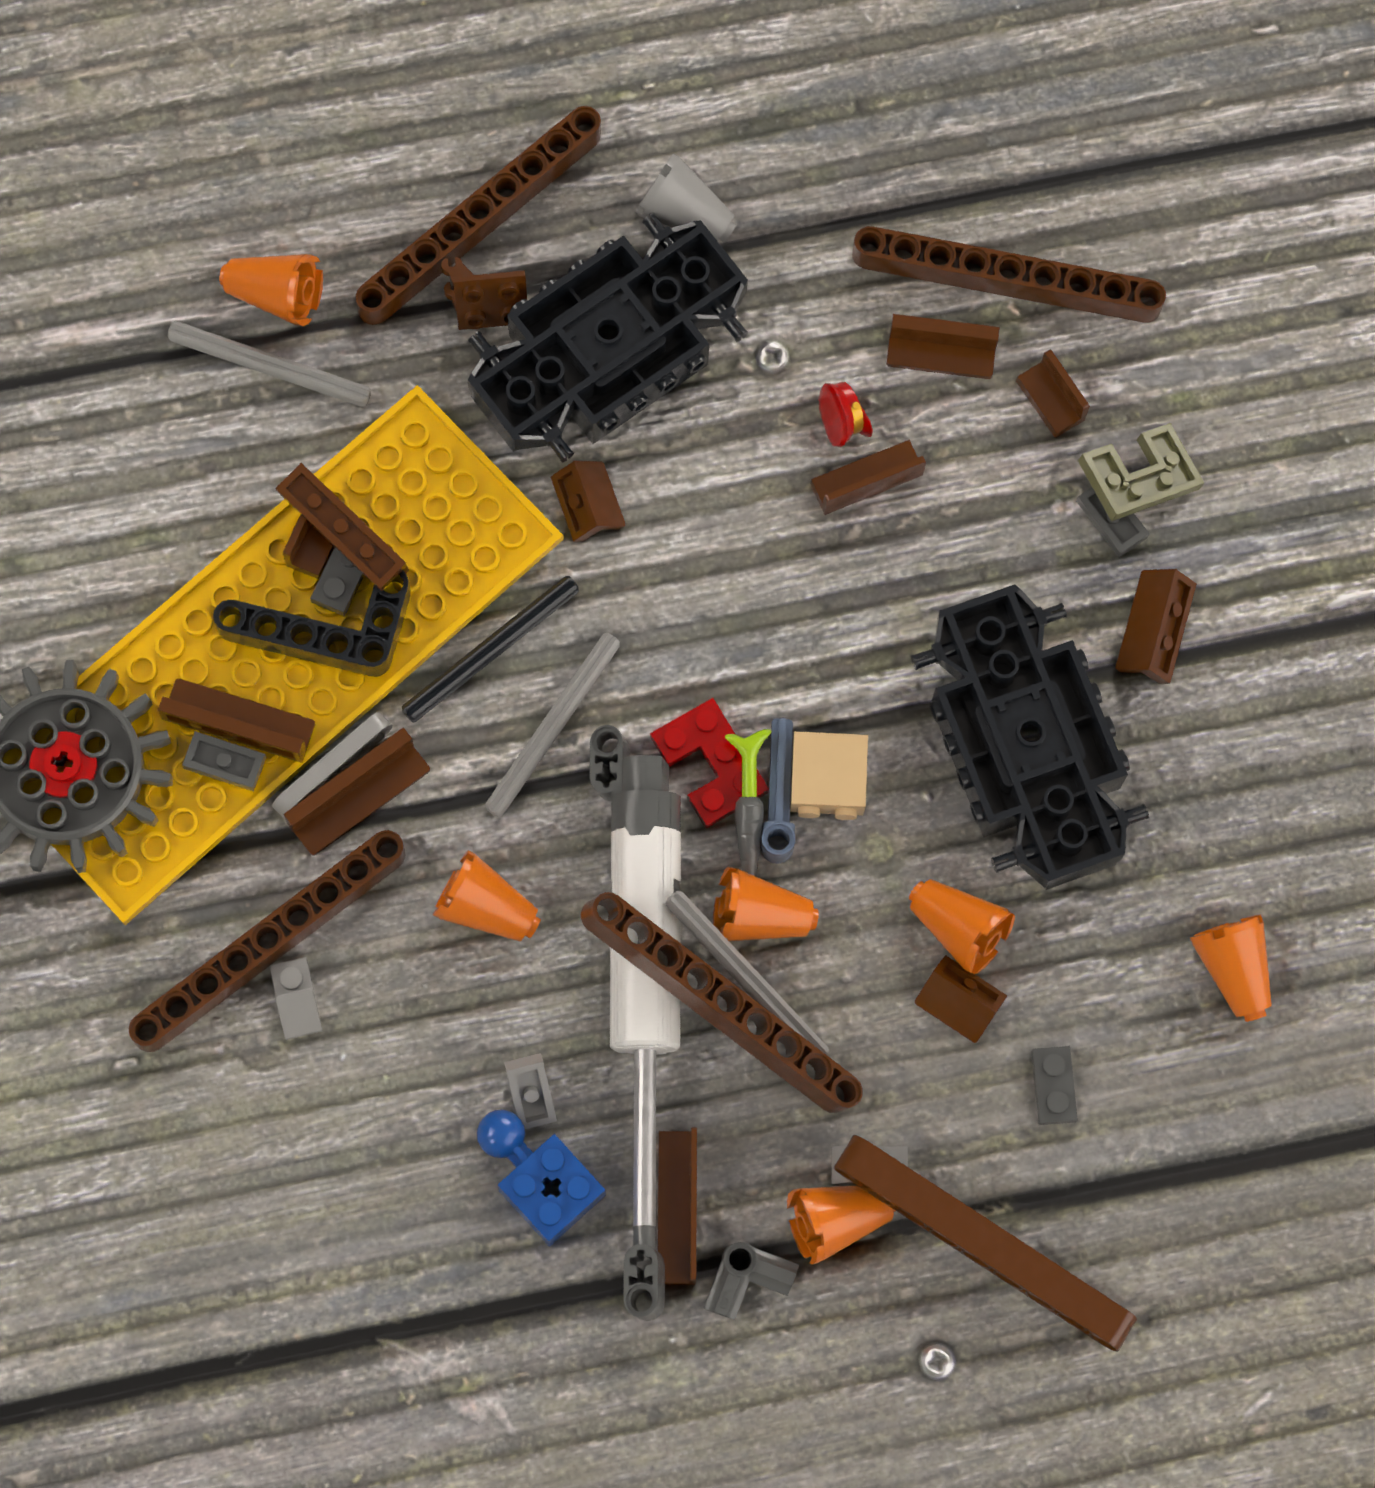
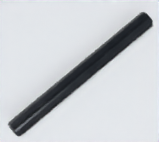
(490, 649)

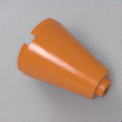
(277, 284)
(486, 902)
(760, 909)
(962, 922)
(1238, 964)
(833, 1218)

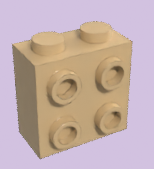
(829, 774)

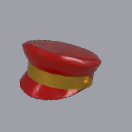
(842, 413)

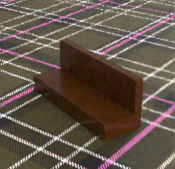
(942, 346)
(867, 477)
(1156, 624)

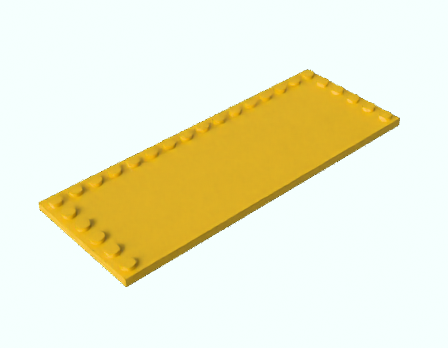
(433, 504)

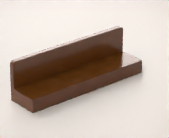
(341, 527)
(237, 720)
(357, 792)
(677, 1205)

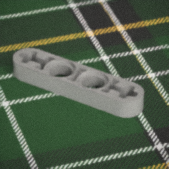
(334, 762)

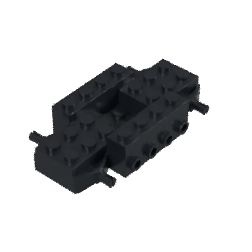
(567, 368)
(1046, 786)

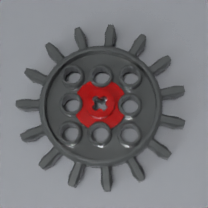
(58, 790)

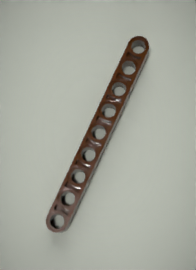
(483, 199)
(1024, 267)
(259, 957)
(704, 1002)
(985, 1243)

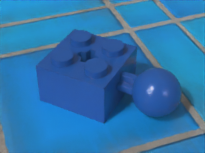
(503, 1136)

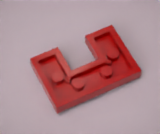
(705, 730)

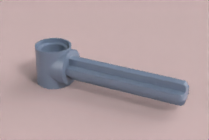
(779, 792)

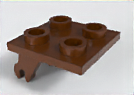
(482, 298)

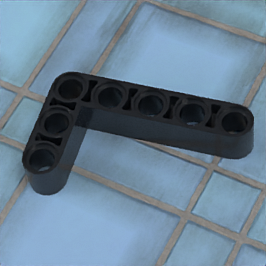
(322, 633)

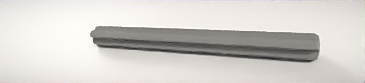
(269, 363)
(552, 725)
(738, 966)

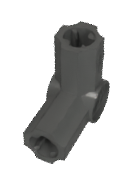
(762, 1270)

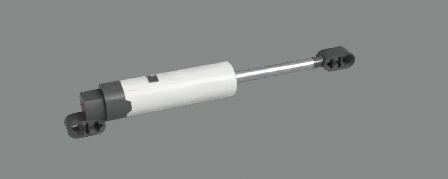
(641, 1010)

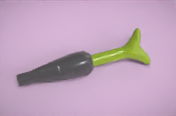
(749, 808)

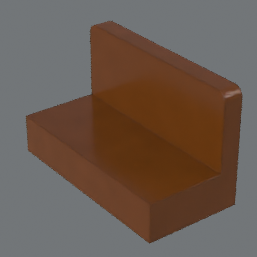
(1054, 395)
(587, 499)
(307, 549)
(960, 999)

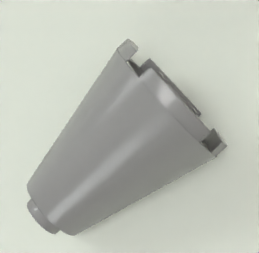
(683, 197)

